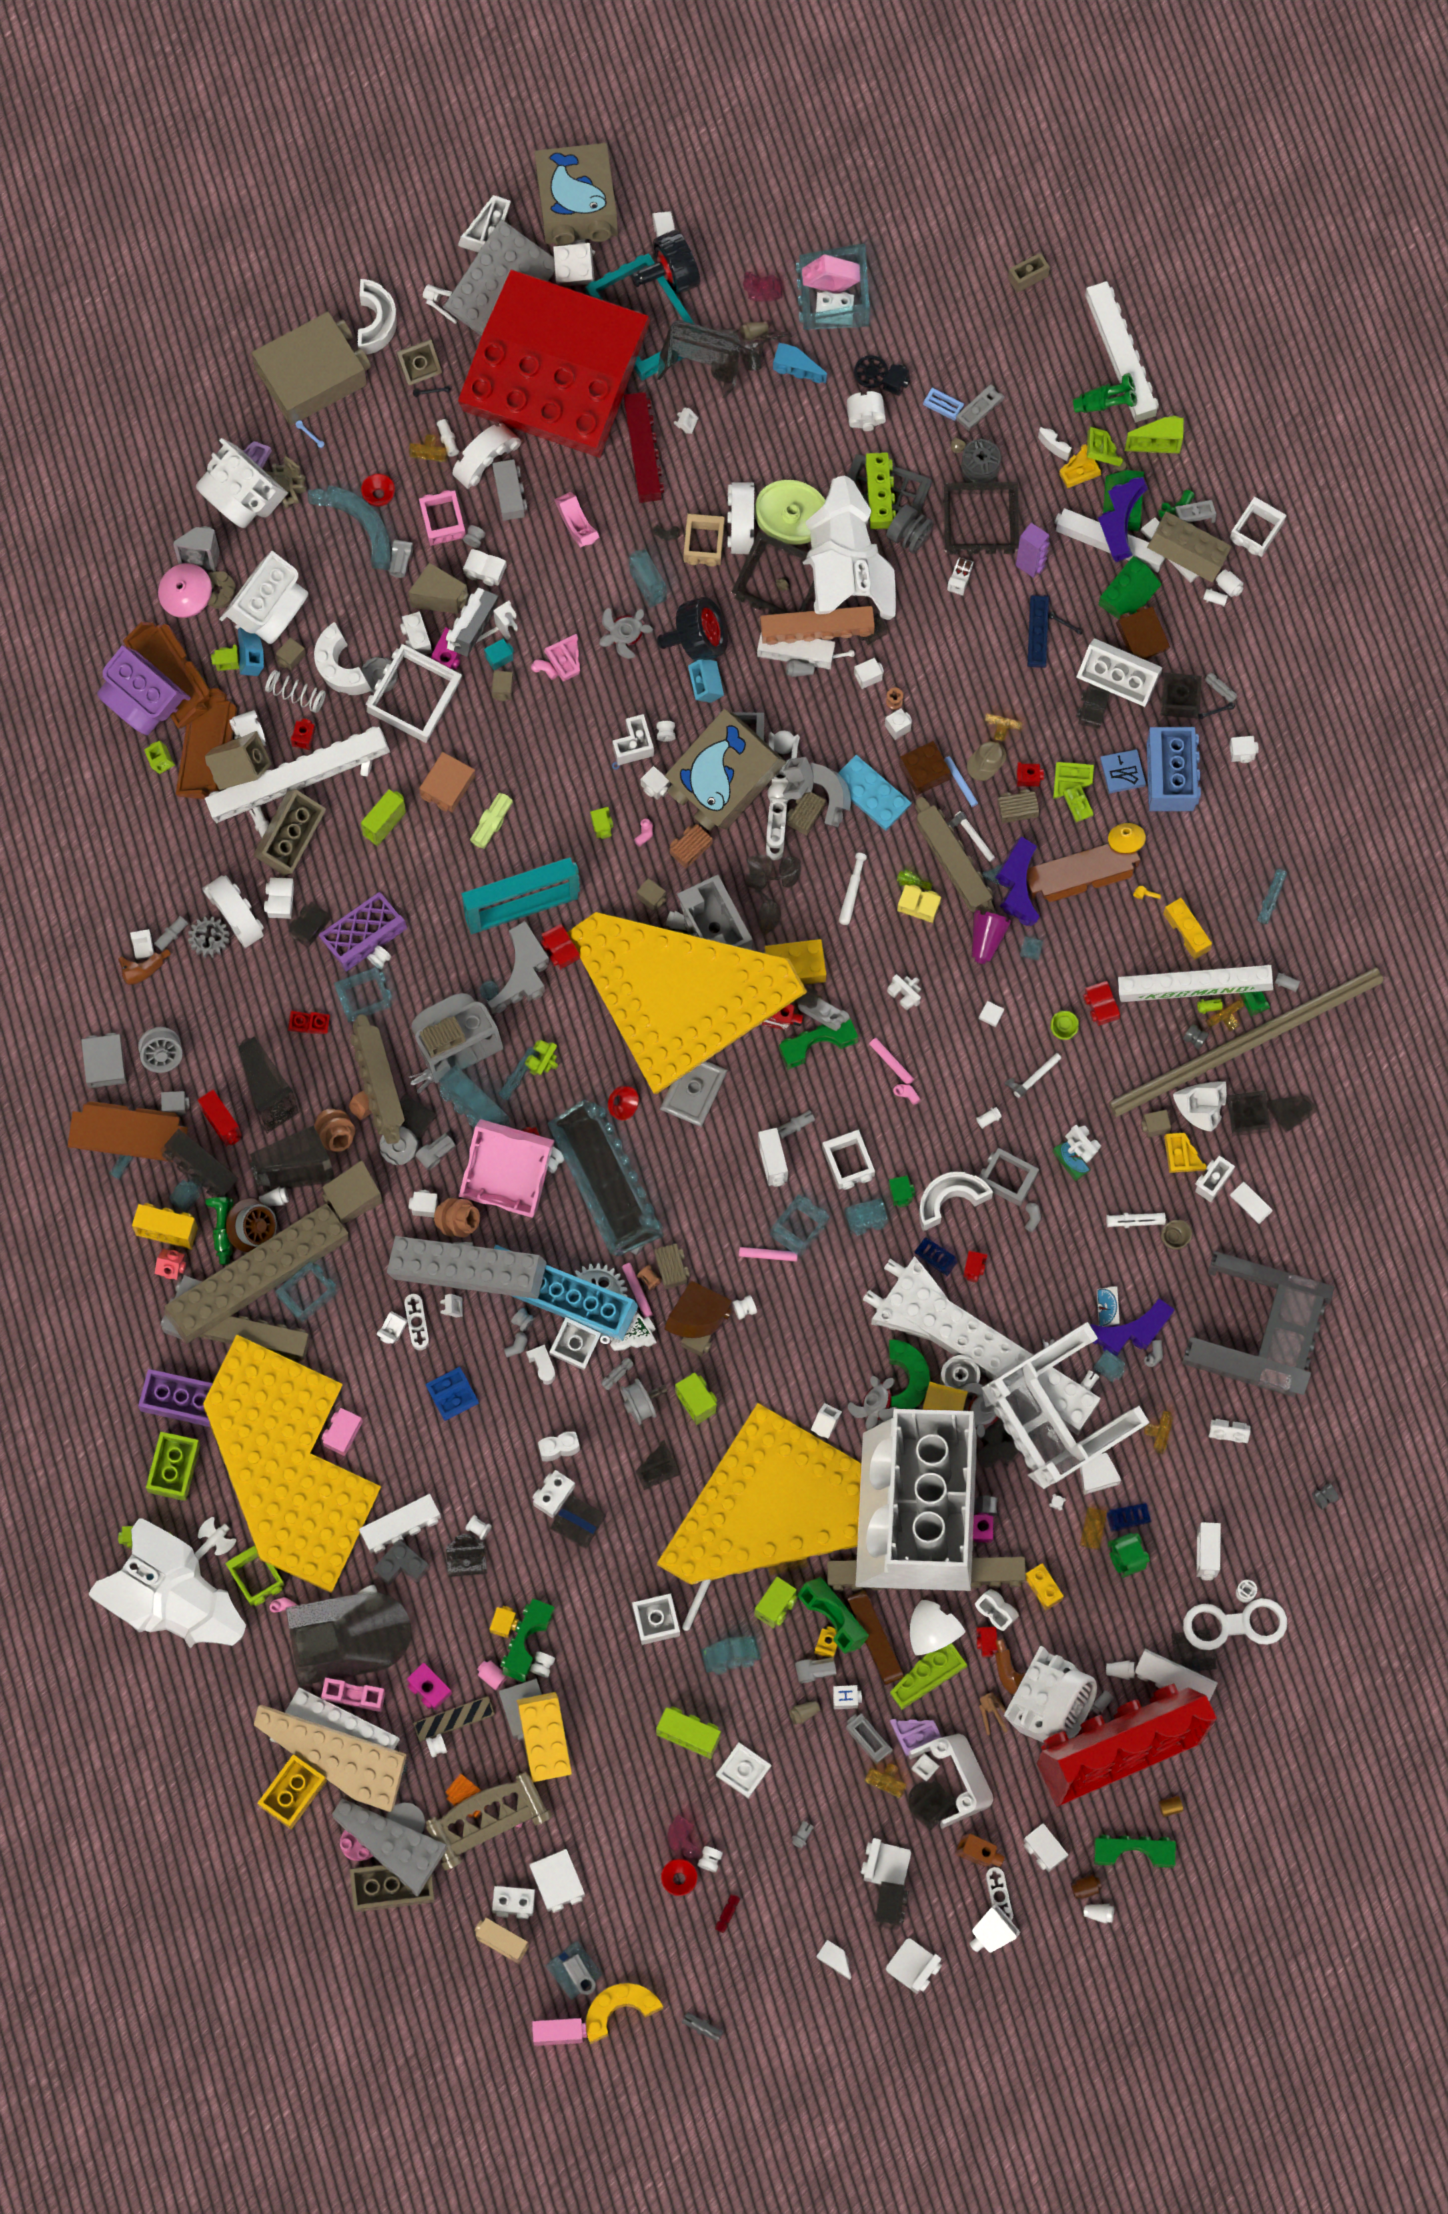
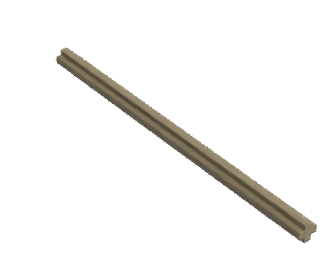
(1245, 1042)

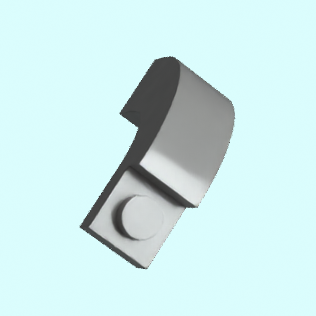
(837, 790)

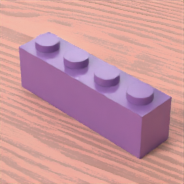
(1032, 550)

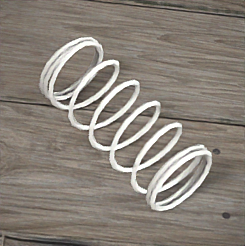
(316, 708)

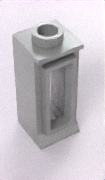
(868, 1738)

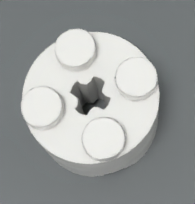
(866, 410)
(246, 724)
(960, 1365)

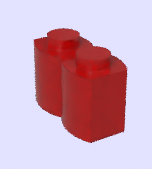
(560, 947)
(1102, 1003)

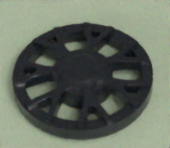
(870, 371)

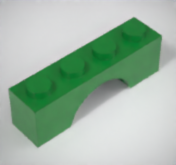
(794, 1050)
(819, 1597)
(536, 1619)
(1159, 1852)

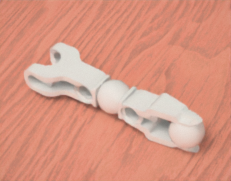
(782, 743)

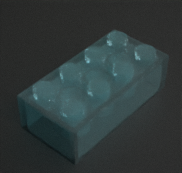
(470, 1099)

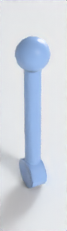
(299, 424)

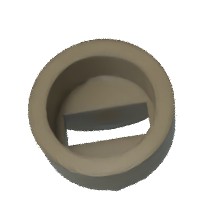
(957, 445)

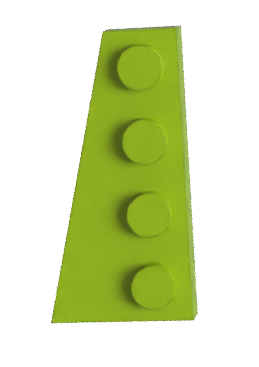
(927, 1675)

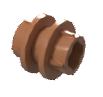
(334, 1129)
(457, 1217)

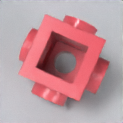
(170, 1264)

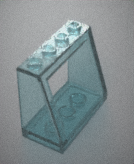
(842, 317)

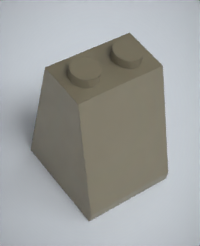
(438, 591)
(238, 761)
(352, 1193)

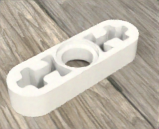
(424, 1334)
(990, 1882)

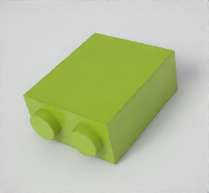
(383, 817)

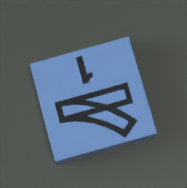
(1122, 771)

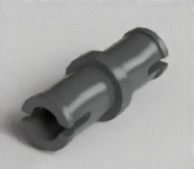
(702, 2027)

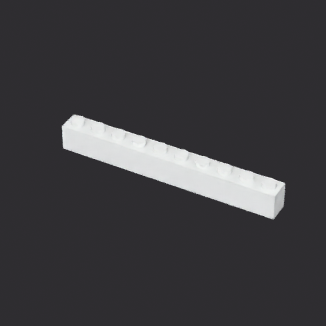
(298, 774)

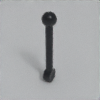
(416, 393)
(1051, 615)
(1231, 706)

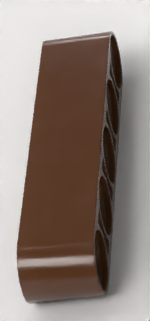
(877, 1641)

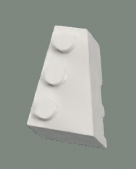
(484, 223)

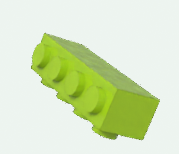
(879, 490)

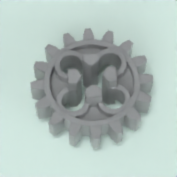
(200, 943)

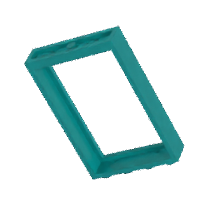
(650, 365)
(516, 886)

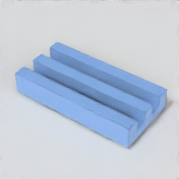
(927, 403)

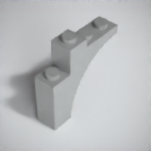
(524, 980)

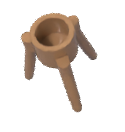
(991, 1703)

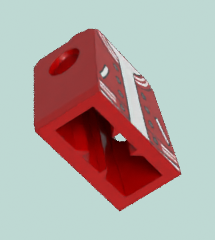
(783, 1019)

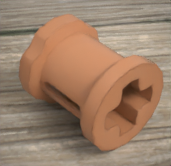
(899, 696)
(649, 1277)

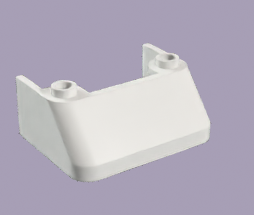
(978, 1792)

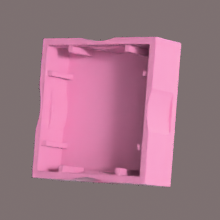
(506, 1168)

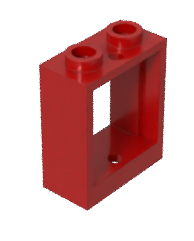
(219, 1118)

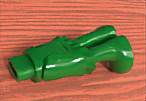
(1099, 398)
(221, 1241)

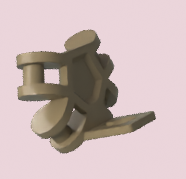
(284, 476)

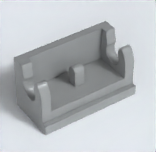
(1196, 511)

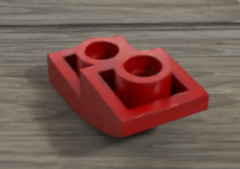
(308, 1023)

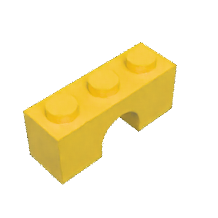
(1194, 936)

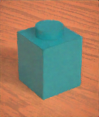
(499, 654)

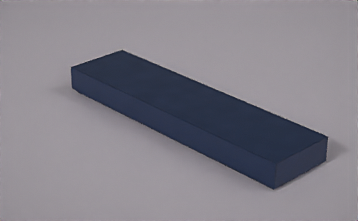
(1038, 631)

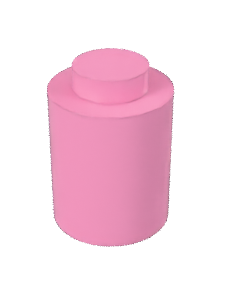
(492, 1674)

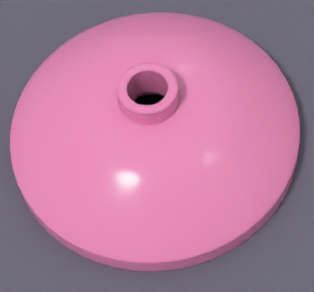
(191, 597)

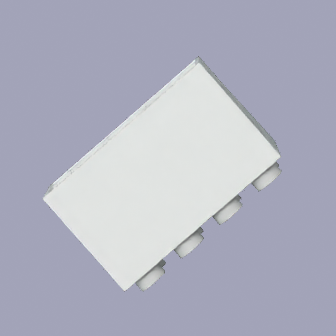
(918, 1501)

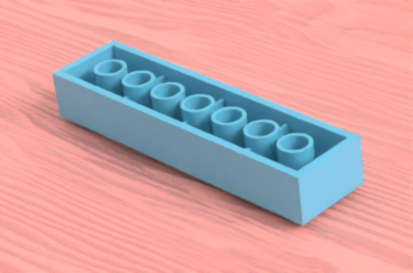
(583, 1302)

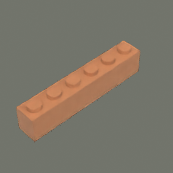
(812, 626)

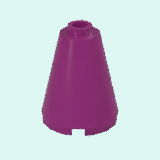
(987, 935)

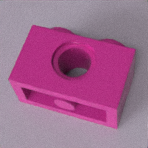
(425, 1675)

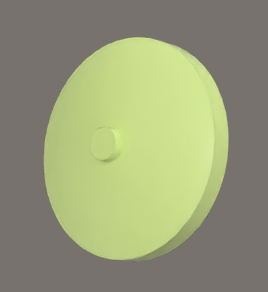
(785, 508)

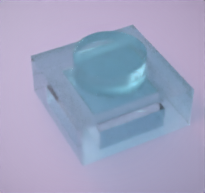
(1031, 948)

